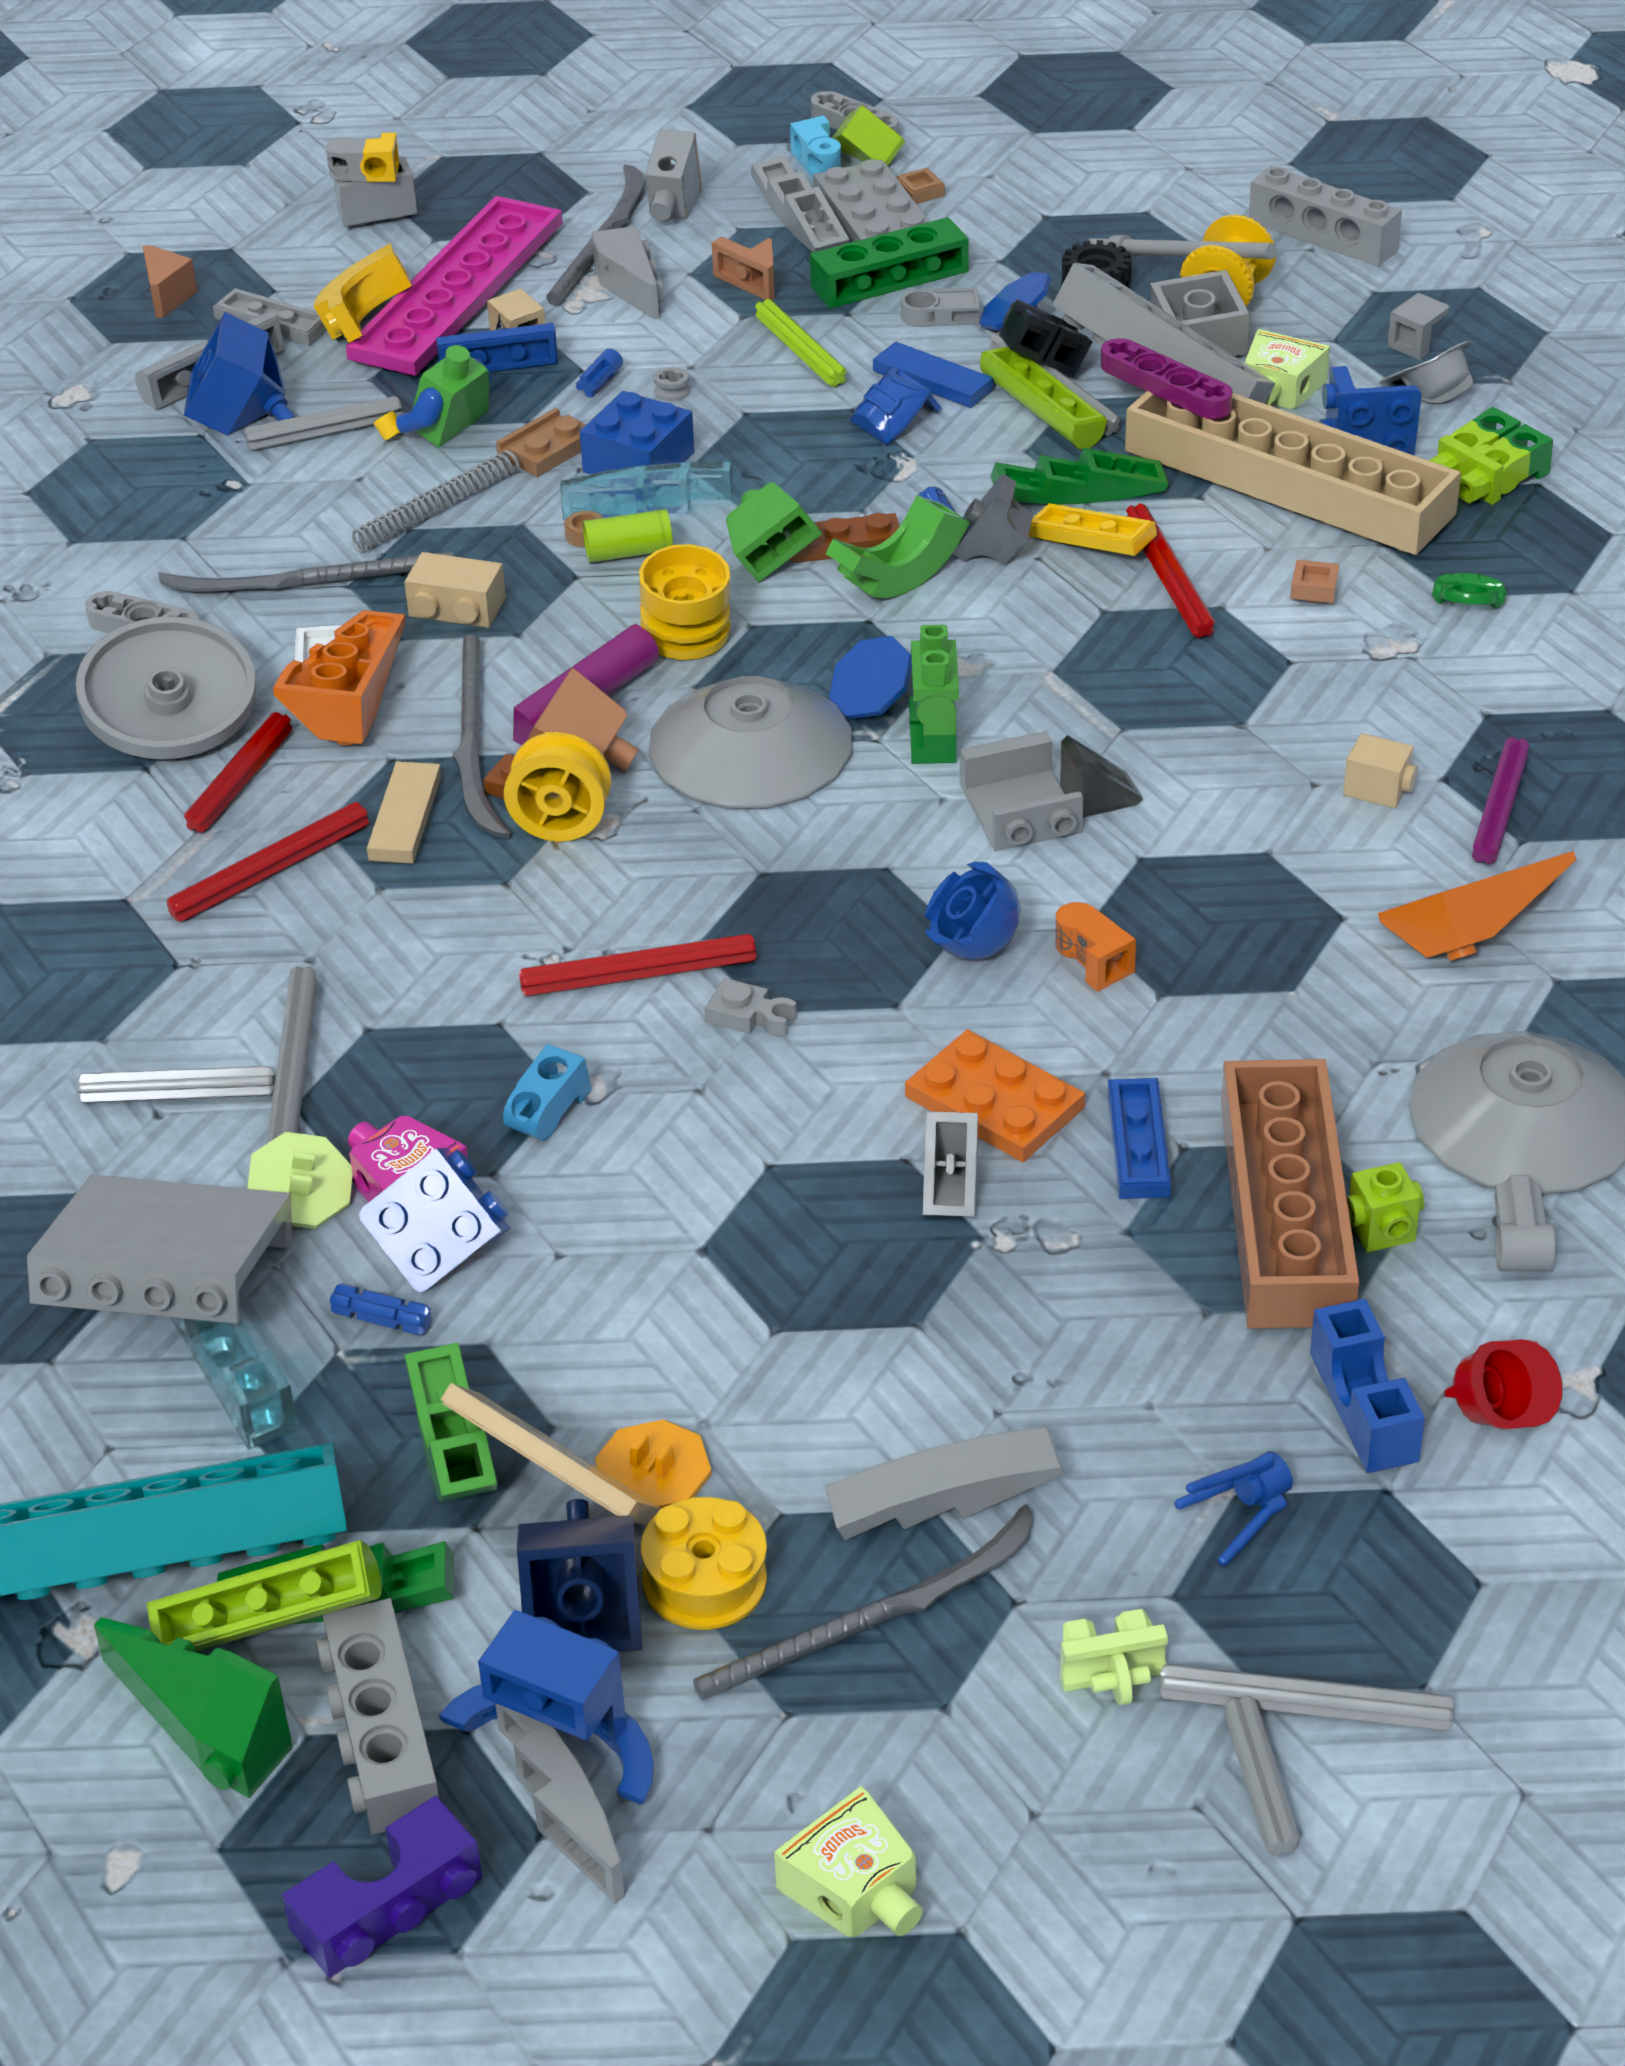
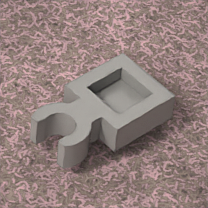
(744, 1006)

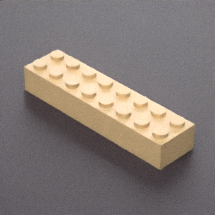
(1301, 468)

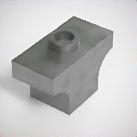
(996, 524)

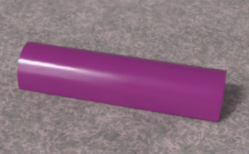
(606, 668)

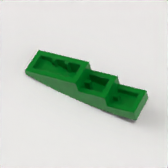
(1091, 479)
(407, 1578)

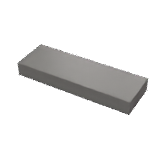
(295, 322)

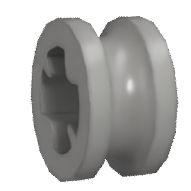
(671, 384)

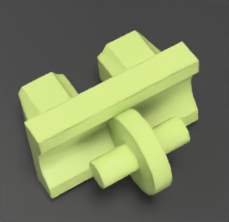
(1112, 1659)

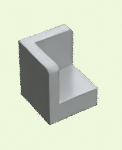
(1412, 325)

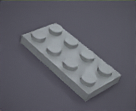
(868, 199)

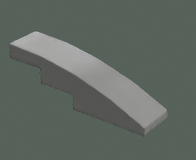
(798, 204)
(952, 1475)
(563, 1800)

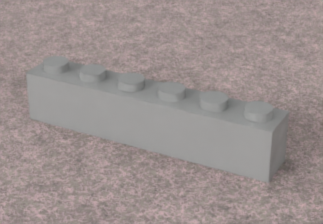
(1114, 311)

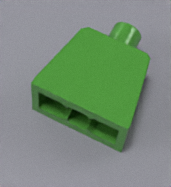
(768, 529)

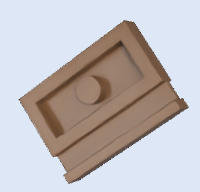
(543, 442)

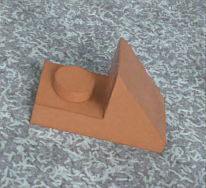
(745, 267)

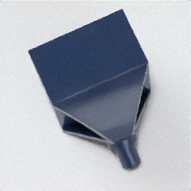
(583, 1575)

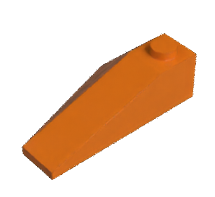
(343, 681)
(1471, 912)

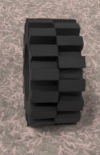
(1107, 258)

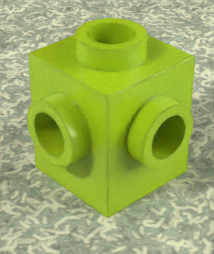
(1384, 1206)

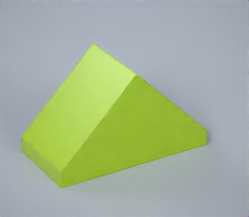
(868, 137)

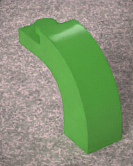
(908, 556)
(452, 1445)

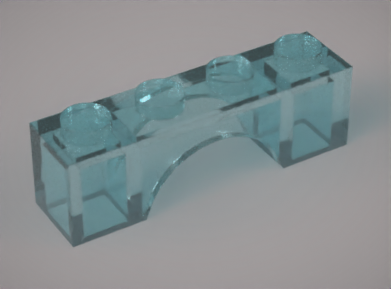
(242, 1378)

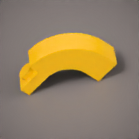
(359, 291)

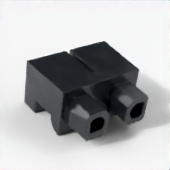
(1044, 337)

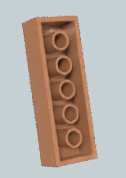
(1287, 1191)

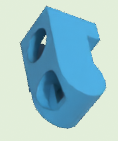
(546, 1093)

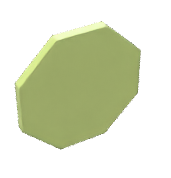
(309, 1171)

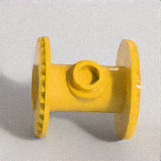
(1213, 258)

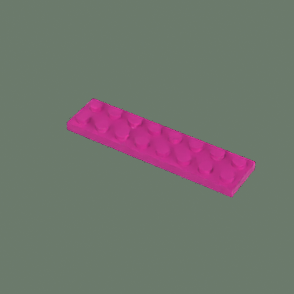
(454, 285)

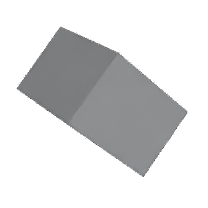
(950, 1163)

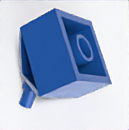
(236, 379)

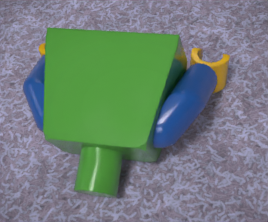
(446, 401)

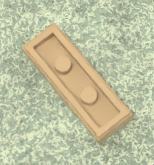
(404, 812)

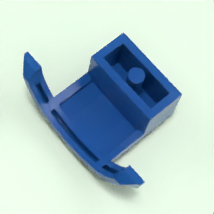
(562, 1683)

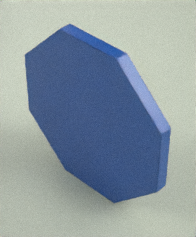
(1029, 289)
(870, 677)

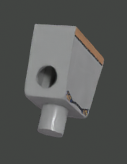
(673, 188)

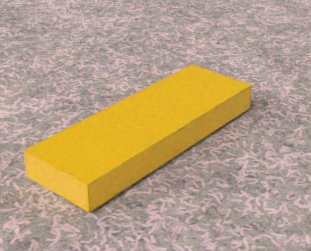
(1092, 529)

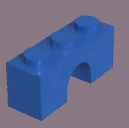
(1375, 1411)

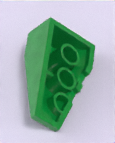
(212, 1706)

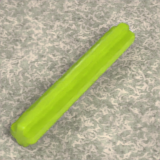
(801, 343)

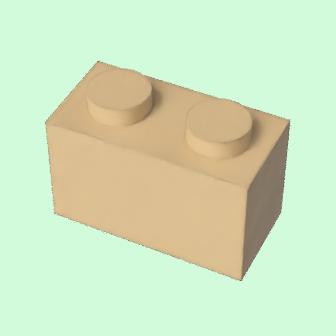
(455, 589)

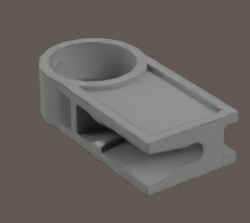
(940, 307)

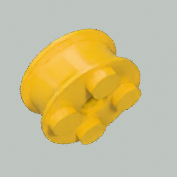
(557, 786)
(703, 1563)

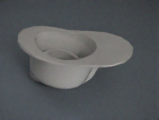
(1439, 377)

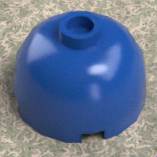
(973, 912)

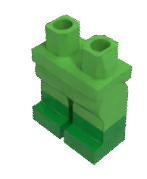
(934, 696)

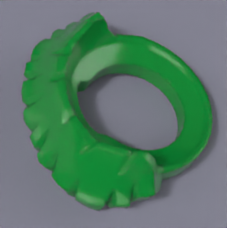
(1469, 589)

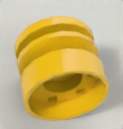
(685, 601)

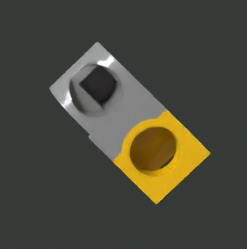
(364, 159)

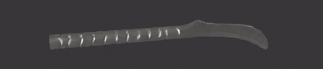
(619, 217)
(294, 578)
(468, 754)
(910, 1600)

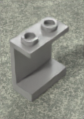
(1017, 792)

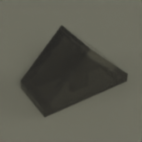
(1099, 780)

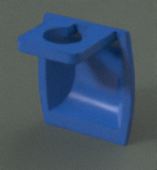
(892, 405)

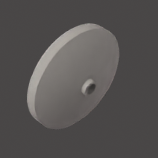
(166, 687)

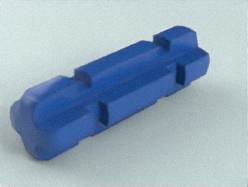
(380, 1309)

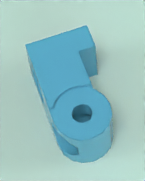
(813, 145)

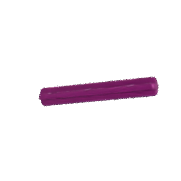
(1500, 800)

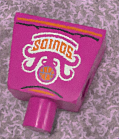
(388, 1153)

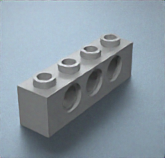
(1325, 215)
(379, 1713)

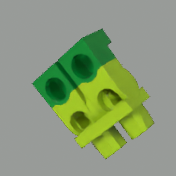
(1494, 459)

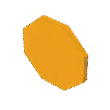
(657, 1461)

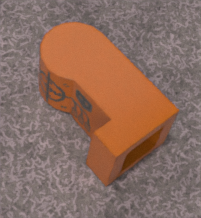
(1095, 943)

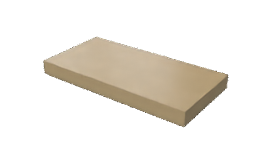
(548, 1454)

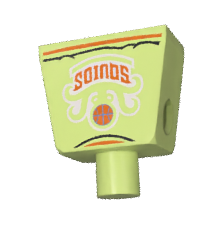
(1292, 363)
(851, 1869)

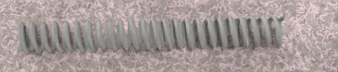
(438, 496)

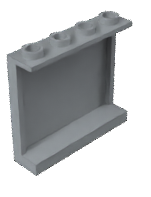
(157, 1247)

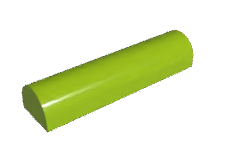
(1044, 396)
(268, 1597)

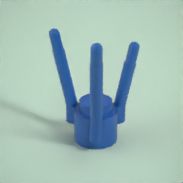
(1254, 1482)

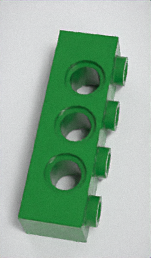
(889, 262)

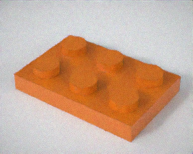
(1014, 1099)

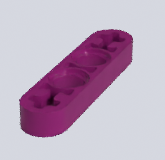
(1164, 378)

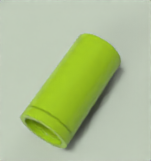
(626, 535)

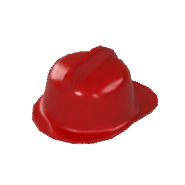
(1507, 1385)

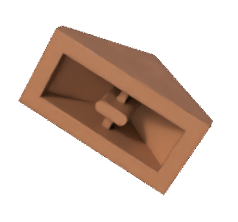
(169, 278)

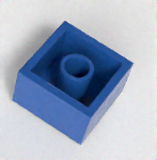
(636, 433)

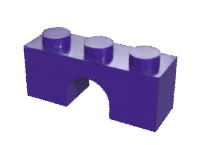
(347, 1919)

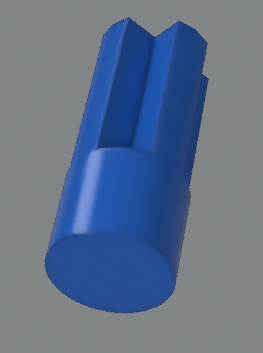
(599, 372)

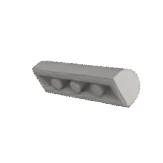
(169, 379)

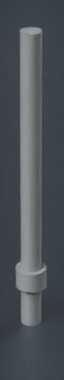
(1184, 248)

